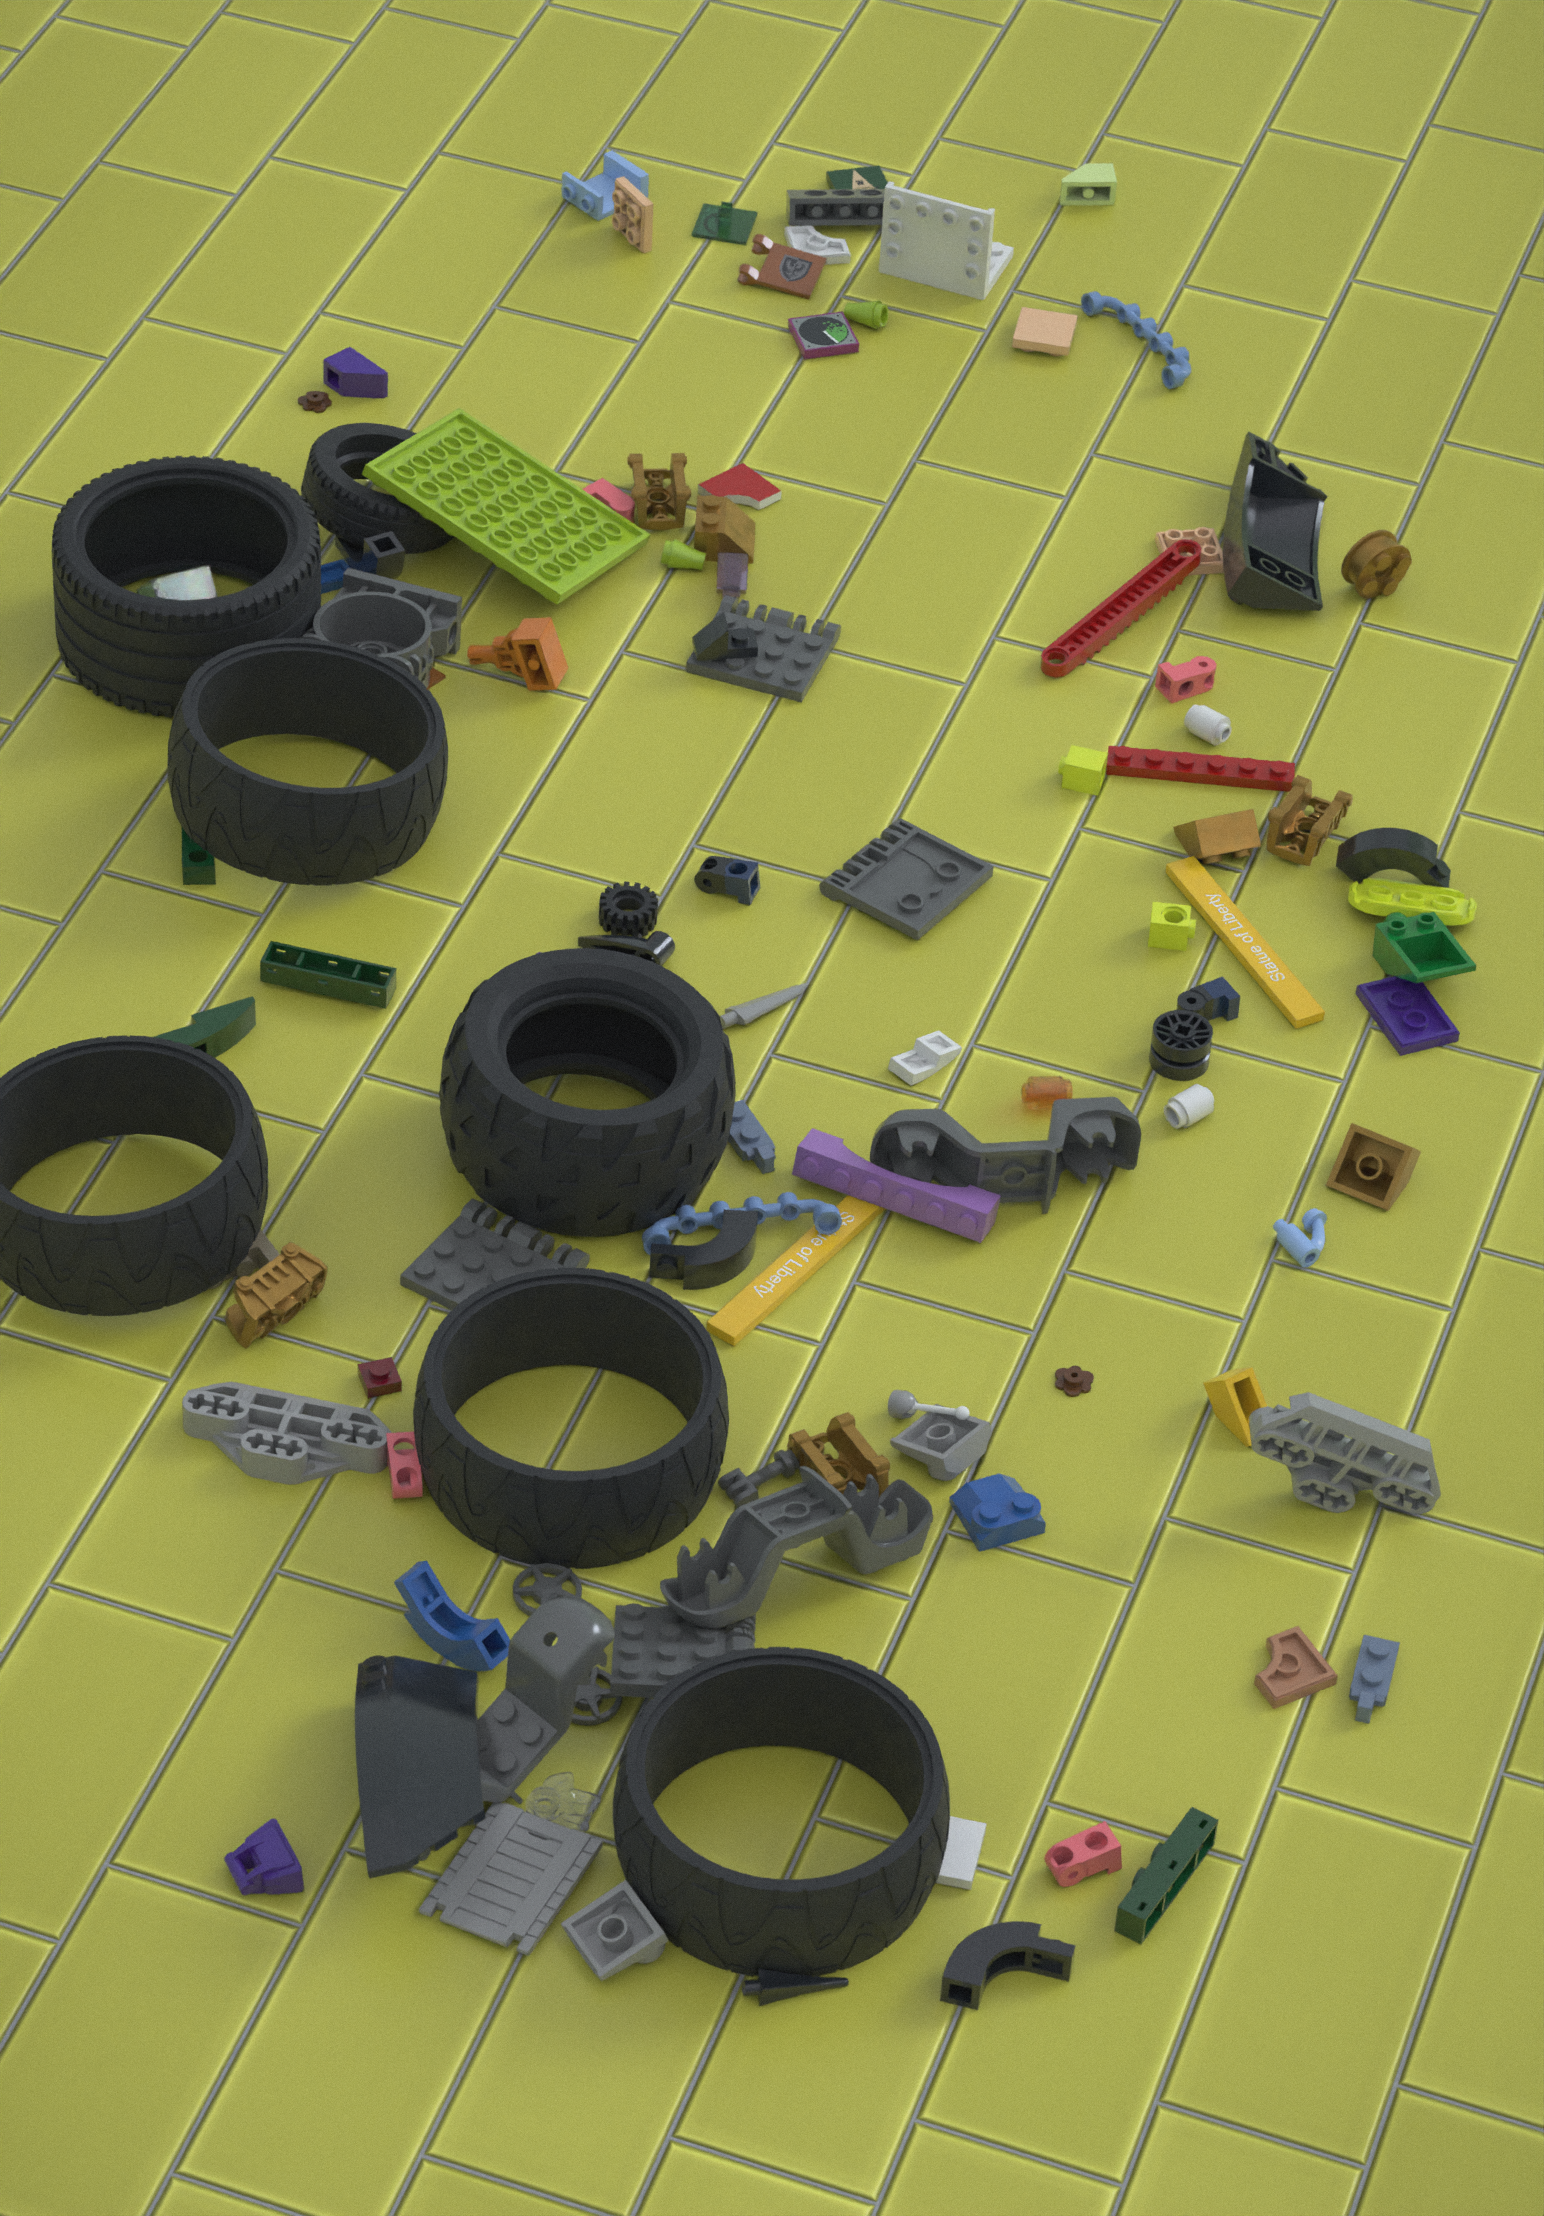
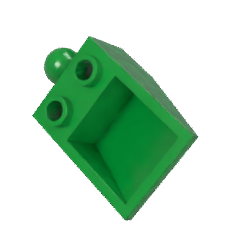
(1419, 948)

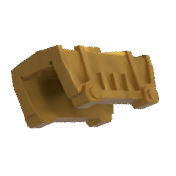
(673, 496)
(1289, 819)
(274, 1293)
(854, 1460)

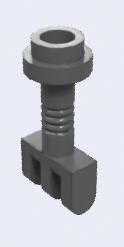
(743, 1487)

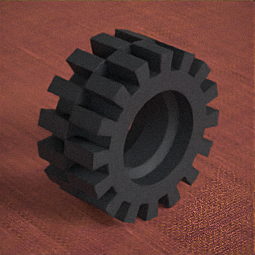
(628, 898)

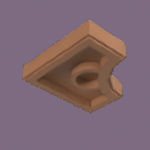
(1294, 1669)

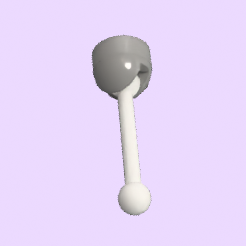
(904, 1405)

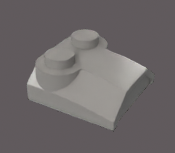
(944, 1443)
(615, 1932)

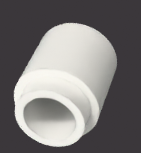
(1208, 724)
(1189, 1106)

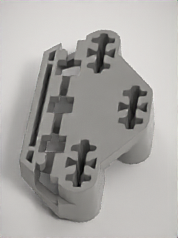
(284, 1433)
(1333, 1468)

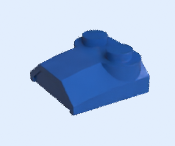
(997, 1511)

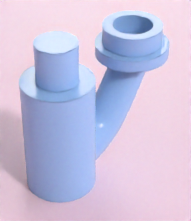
(1295, 1241)

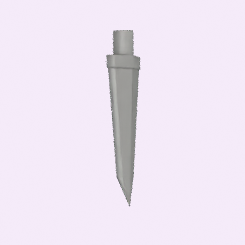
(750, 1010)

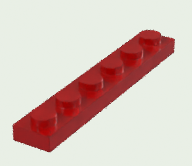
(1200, 768)

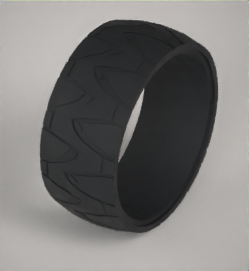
(294, 829)
(144, 1255)
(581, 1321)
(798, 1702)

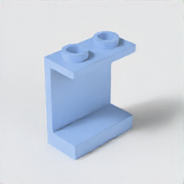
(595, 194)

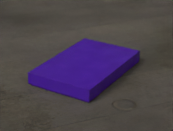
(1407, 1014)

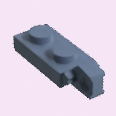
(751, 1139)
(1373, 1675)

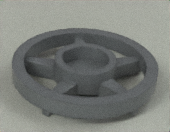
(544, 1587)
(590, 1698)

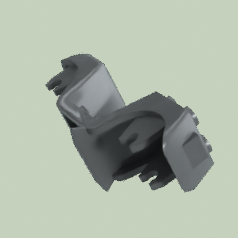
(1080, 1138)
(861, 1527)
(538, 1692)

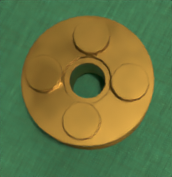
(1376, 564)

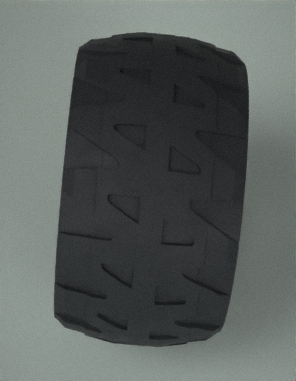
(570, 1164)

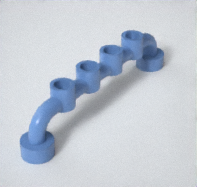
(1177, 358)
(825, 1217)

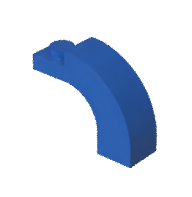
(446, 1628)

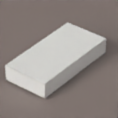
(962, 1853)

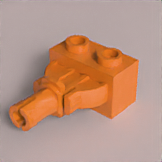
(527, 651)

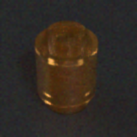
(1044, 1090)

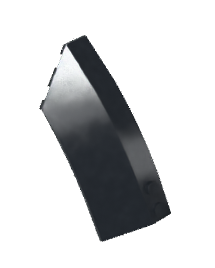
(1272, 532)
(415, 1758)

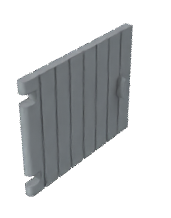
(511, 1877)

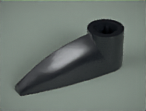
(655, 948)

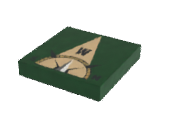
(857, 178)

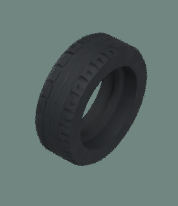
(356, 510)

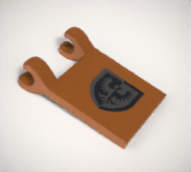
(783, 269)

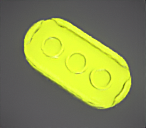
(1387, 896)

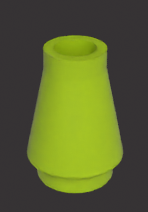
(867, 313)
(682, 556)

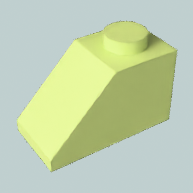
(1089, 185)

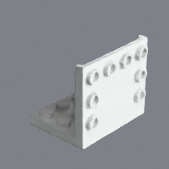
(940, 243)

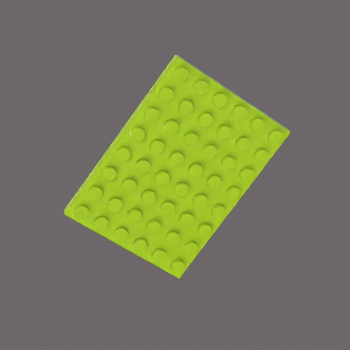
(506, 505)

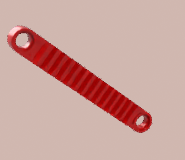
(1121, 608)

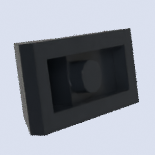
(719, 642)

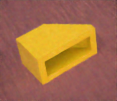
(1234, 1398)

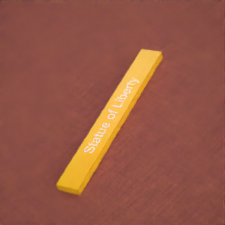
(1245, 942)
(789, 1272)

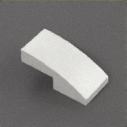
(928, 1057)

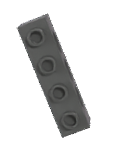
(835, 207)

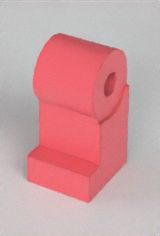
(612, 498)
(1185, 679)
(403, 1466)
(1084, 1855)

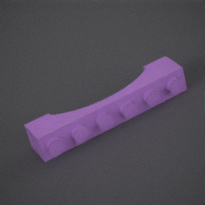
(956, 1209)

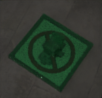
(724, 223)

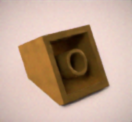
(722, 528)
(1220, 835)
(1372, 1167)

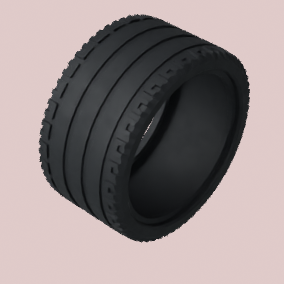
(172, 520)

